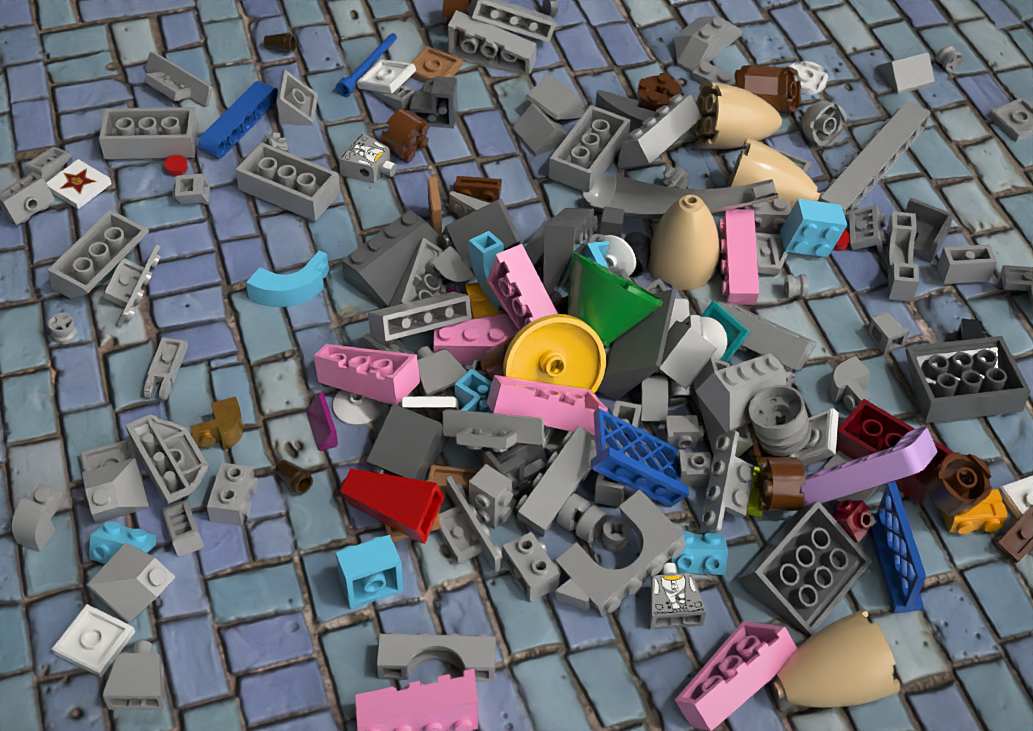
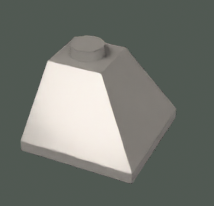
(115, 490)
(130, 581)

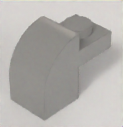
(454, 267)
(849, 383)
(654, 398)
(33, 516)

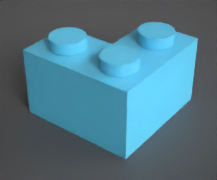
(473, 392)

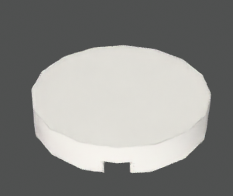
(811, 77)

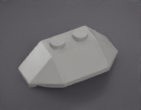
(703, 41)
(168, 456)

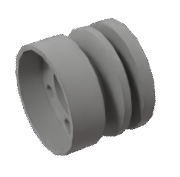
(780, 420)

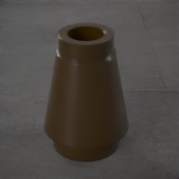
(280, 42)
(294, 476)

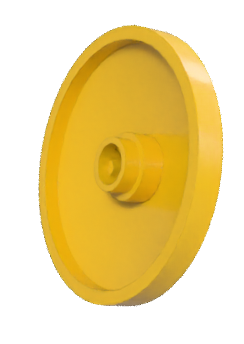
(557, 352)

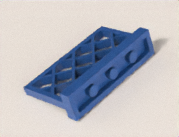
(632, 470)
(897, 553)

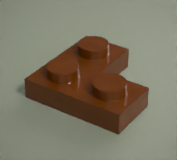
(1019, 537)

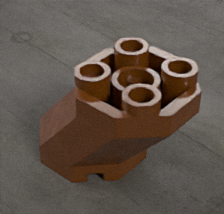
(772, 84)

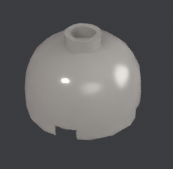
(824, 123)

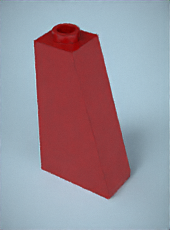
(395, 501)

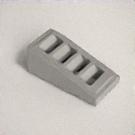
(398, 99)
(46, 165)
(466, 204)
(182, 528)

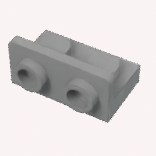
(867, 228)

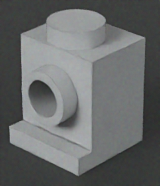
(191, 189)
(887, 333)
(682, 431)
(694, 468)

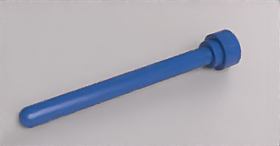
(347, 85)

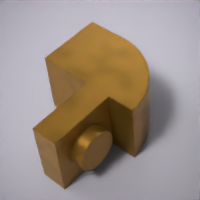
(224, 428)

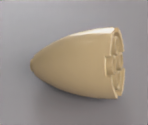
(732, 116)
(765, 163)
(685, 245)
(839, 666)

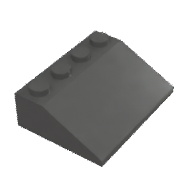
(563, 236)
(383, 260)
(638, 350)
(966, 379)
(806, 568)

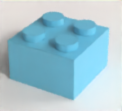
(813, 228)
(369, 571)

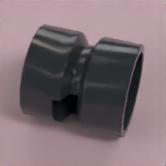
(640, 245)

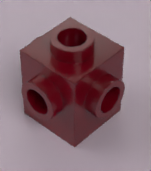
(854, 518)

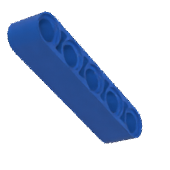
(238, 119)

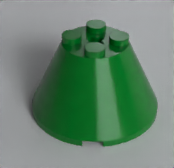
(606, 300)

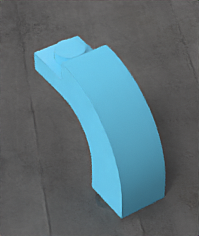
(482, 255)
(289, 289)

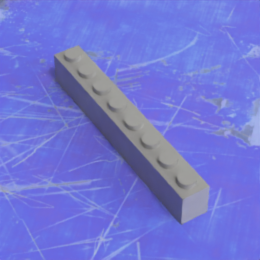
(876, 157)

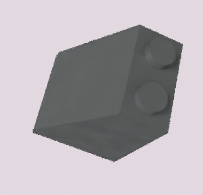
(490, 218)
(407, 444)

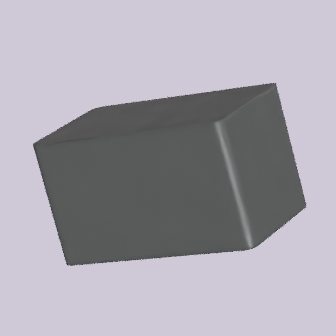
(612, 221)

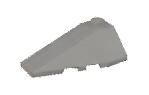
(421, 277)

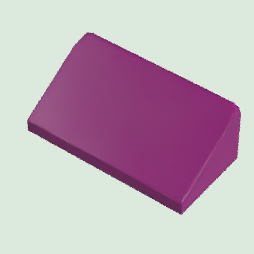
(322, 423)

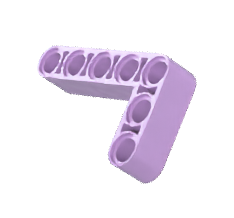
(904, 459)

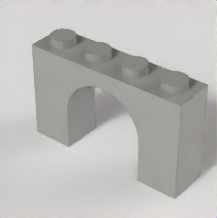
(609, 586)

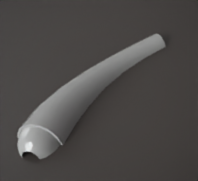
(652, 201)

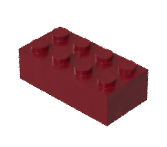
(873, 430)

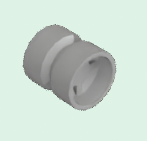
(580, 517)

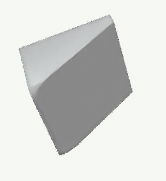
(573, 595)

